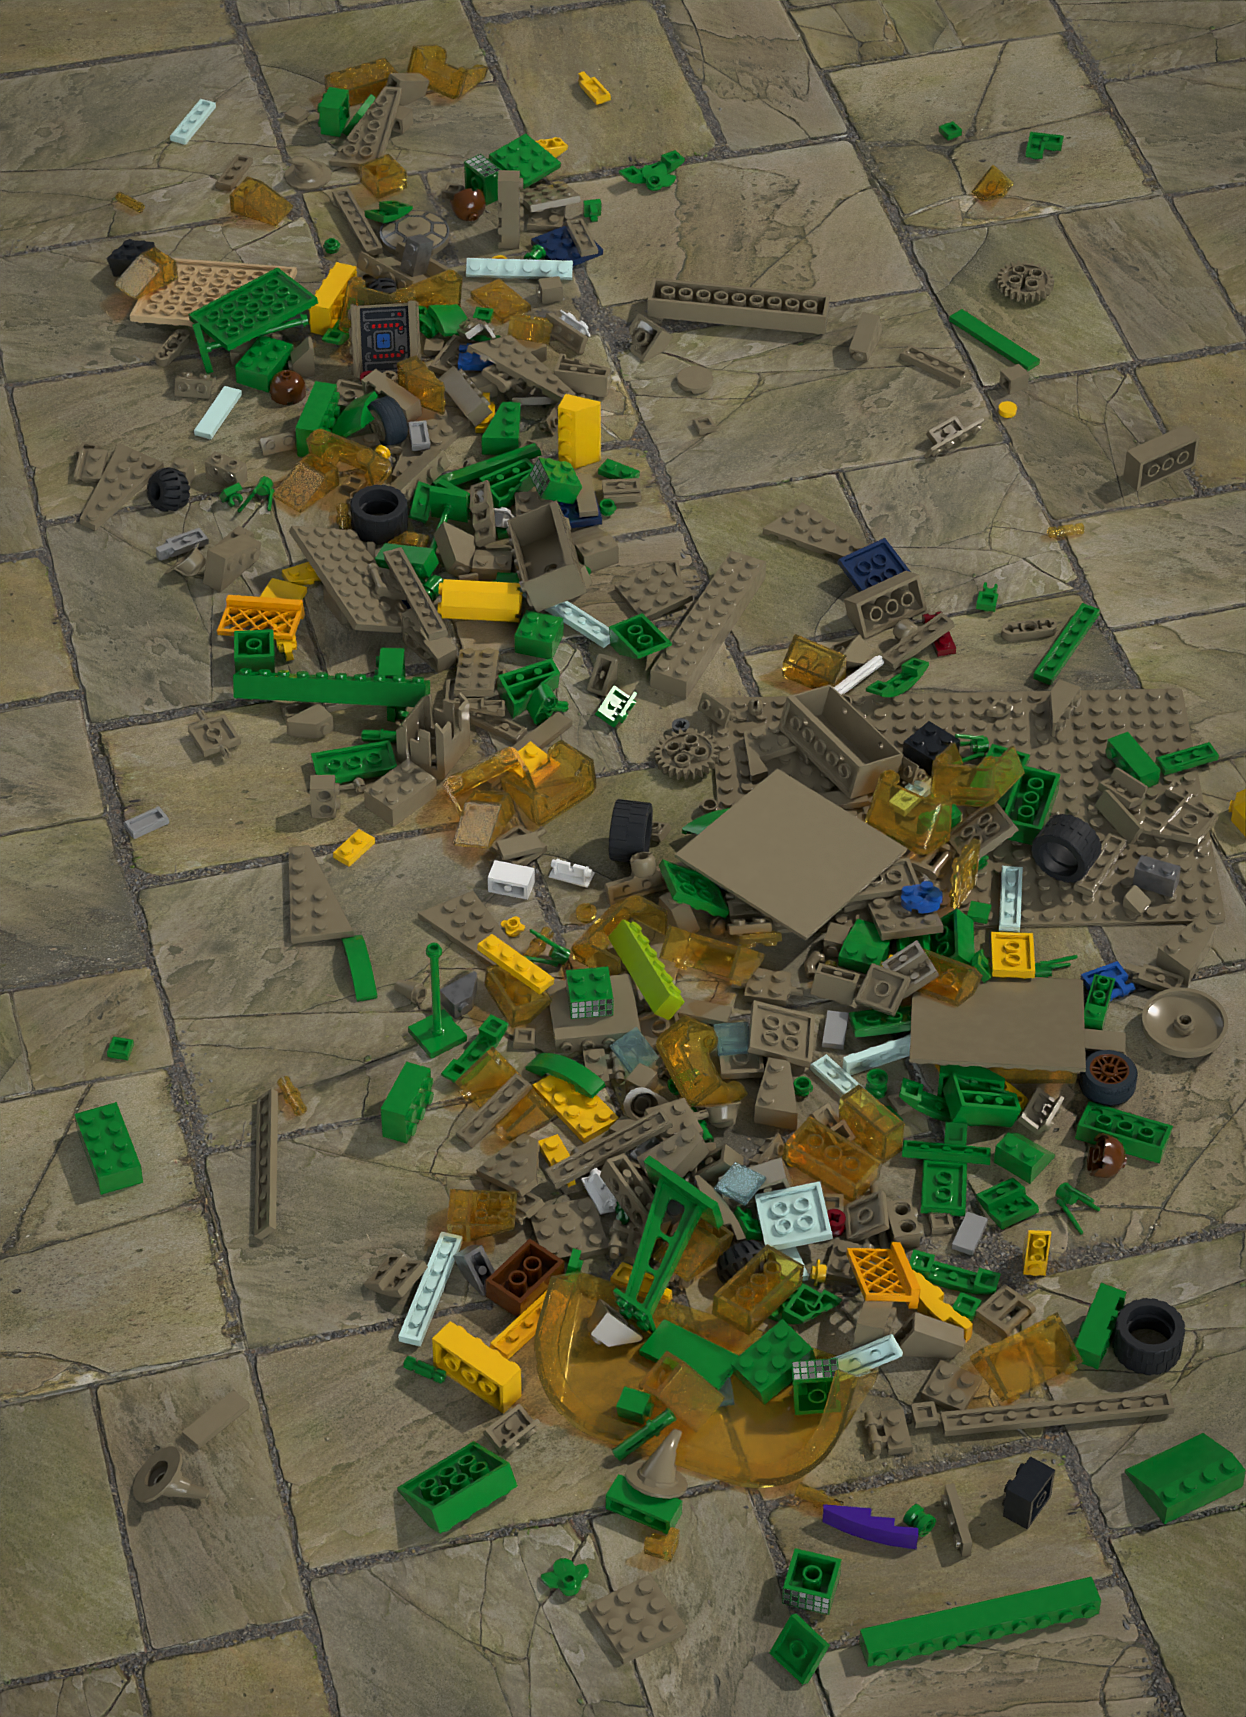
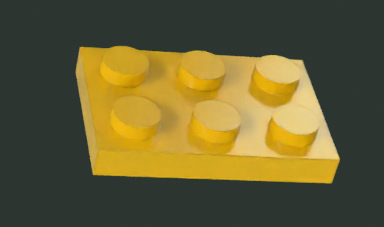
(1012, 955)

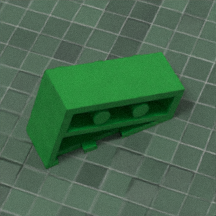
(503, 431)
(508, 481)
(519, 685)
(1099, 1326)

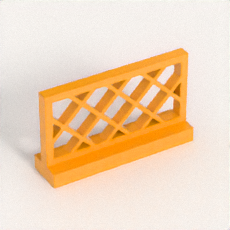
(261, 608)
(900, 1272)

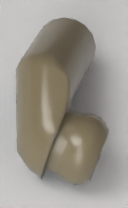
(809, 965)

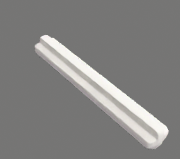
(859, 675)

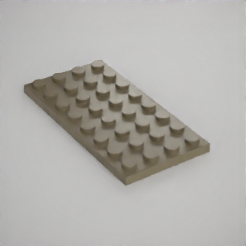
(341, 565)

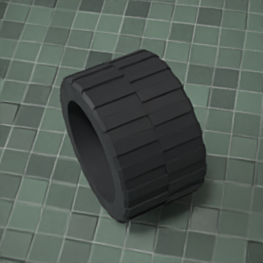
(378, 500)
(630, 829)
(1081, 843)
(1144, 1357)

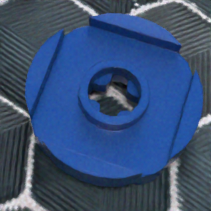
(922, 897)

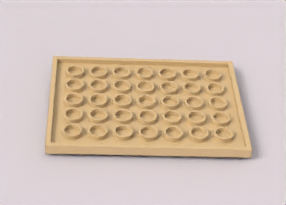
(196, 286)

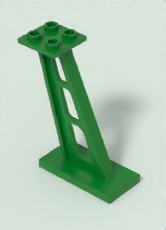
(696, 1205)

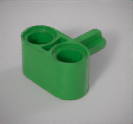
(544, 703)

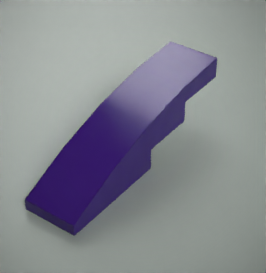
(860, 1523)

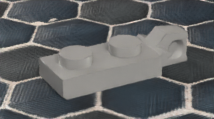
(181, 544)

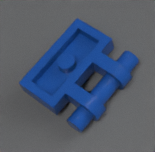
(471, 361)
(1111, 970)

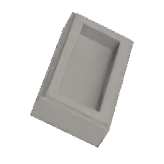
(419, 435)
(146, 822)
(835, 1030)
(969, 1233)

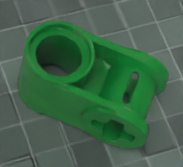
(427, 323)

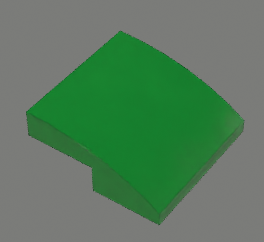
(388, 211)
(447, 318)
(1007, 1203)

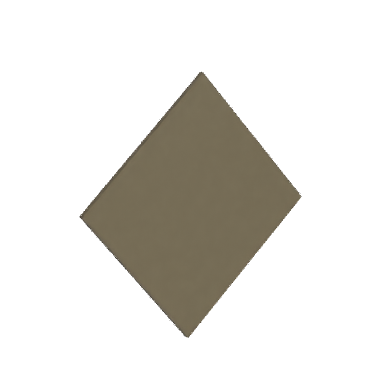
(791, 853)
(1004, 1025)

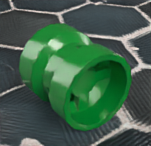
(877, 1083)
(917, 1518)

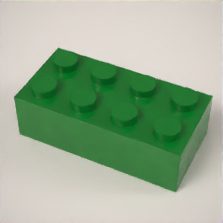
(318, 413)
(1032, 802)
(108, 1148)

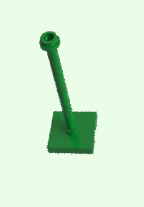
(206, 347)
(447, 505)
(438, 1031)

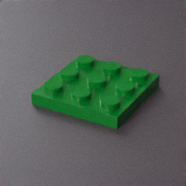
(527, 157)
(693, 889)

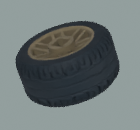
(388, 421)

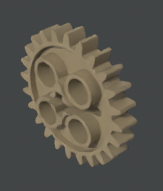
(1037, 284)
(687, 754)

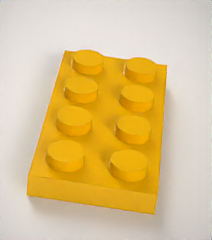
(582, 1114)

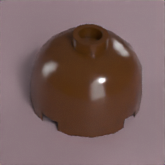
(468, 204)
(287, 387)
(1106, 1157)

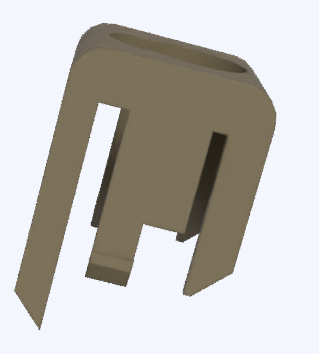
(418, 735)

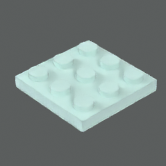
(793, 1216)

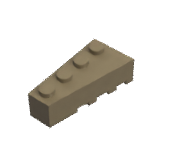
(509, 209)

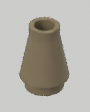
(411, 990)

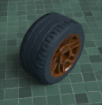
(1108, 1078)

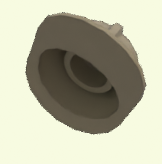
(190, 563)
(639, 1100)
(721, 1114)

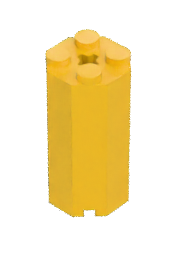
(480, 600)

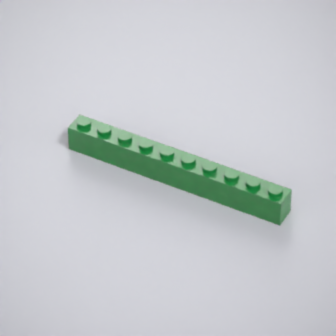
(328, 688)
(979, 1621)

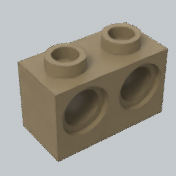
(225, 470)
(323, 796)
(903, 1223)

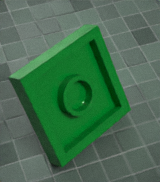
(799, 1649)

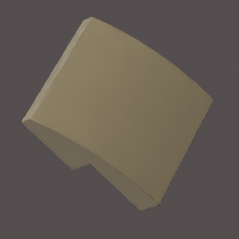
(913, 963)
(395, 1275)

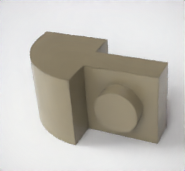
(828, 1117)

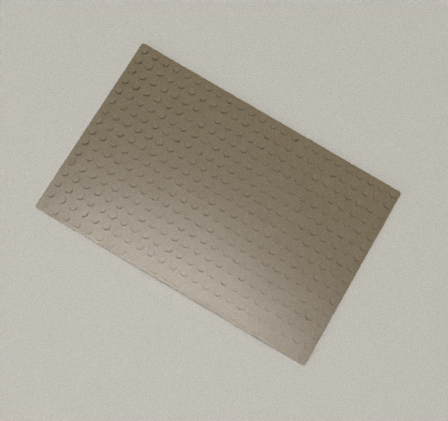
(1077, 752)

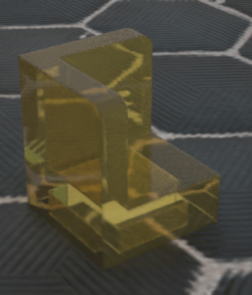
(662, 1546)

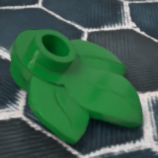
(658, 176)
(566, 1576)

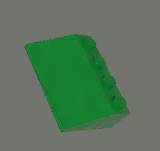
(1187, 1477)
(458, 1486)

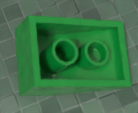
(637, 637)
(863, 948)
(983, 1075)

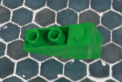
(1098, 1002)

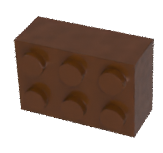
(523, 1277)

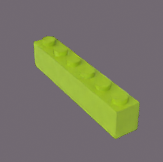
(646, 969)

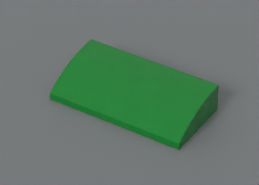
(1138, 1134)

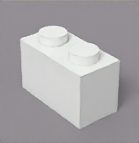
(511, 879)

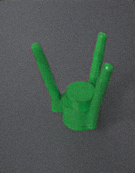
(263, 488)
(977, 744)
(558, 954)
(1044, 968)
(1070, 1195)

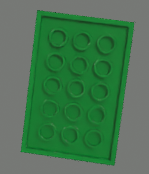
(253, 309)

